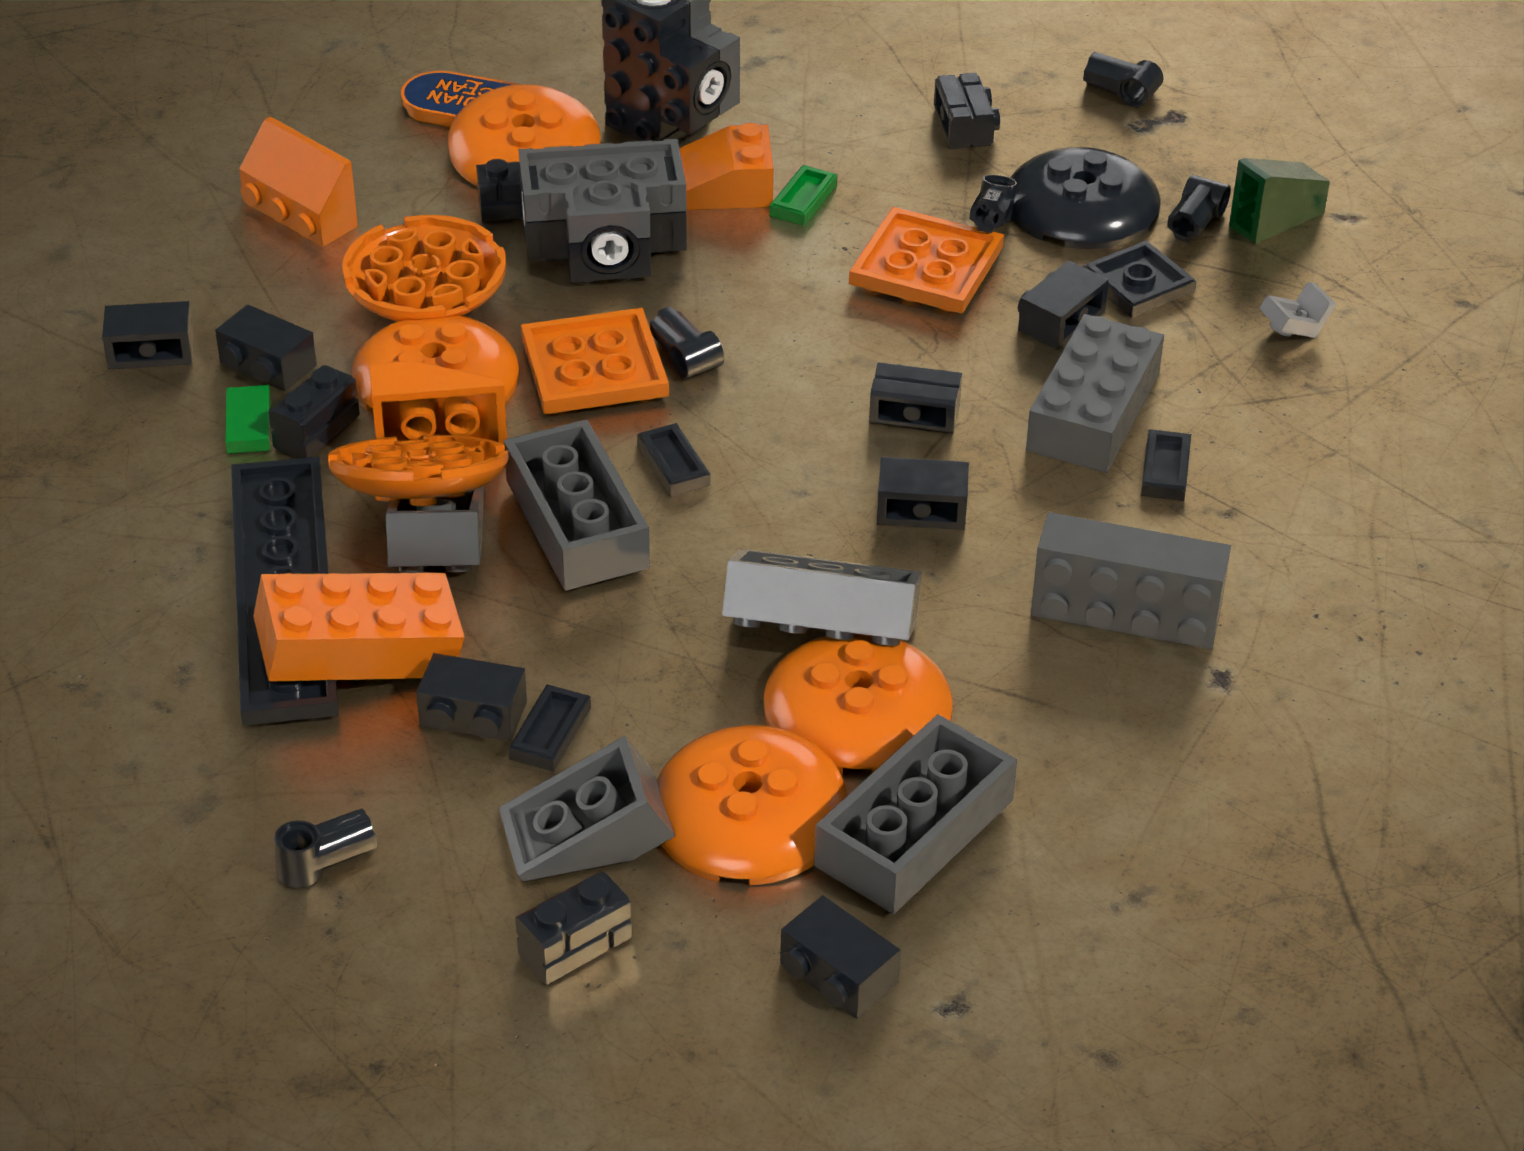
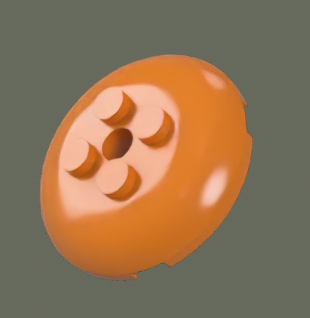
(514, 120)
(424, 268)
(443, 342)
(418, 468)
(856, 697)
(748, 803)

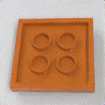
(926, 260)
(594, 361)

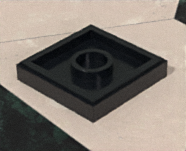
(1142, 278)

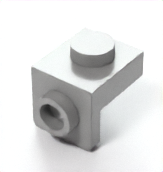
(1301, 316)

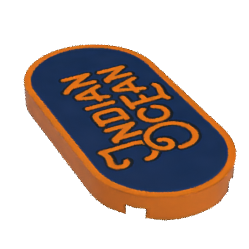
(440, 95)

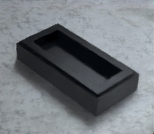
(673, 460)
(1166, 465)
(549, 728)

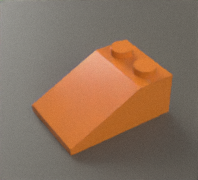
(729, 169)
(435, 400)

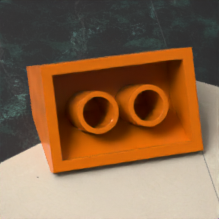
(299, 183)

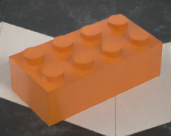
(354, 625)

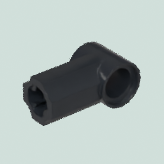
(1131, 81)
(994, 202)
(1199, 204)
(688, 347)
(307, 848)

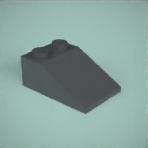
(436, 534)
(588, 815)

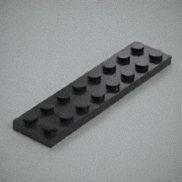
(276, 532)

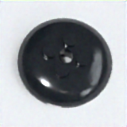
(1084, 198)

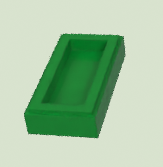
(803, 195)
(248, 419)

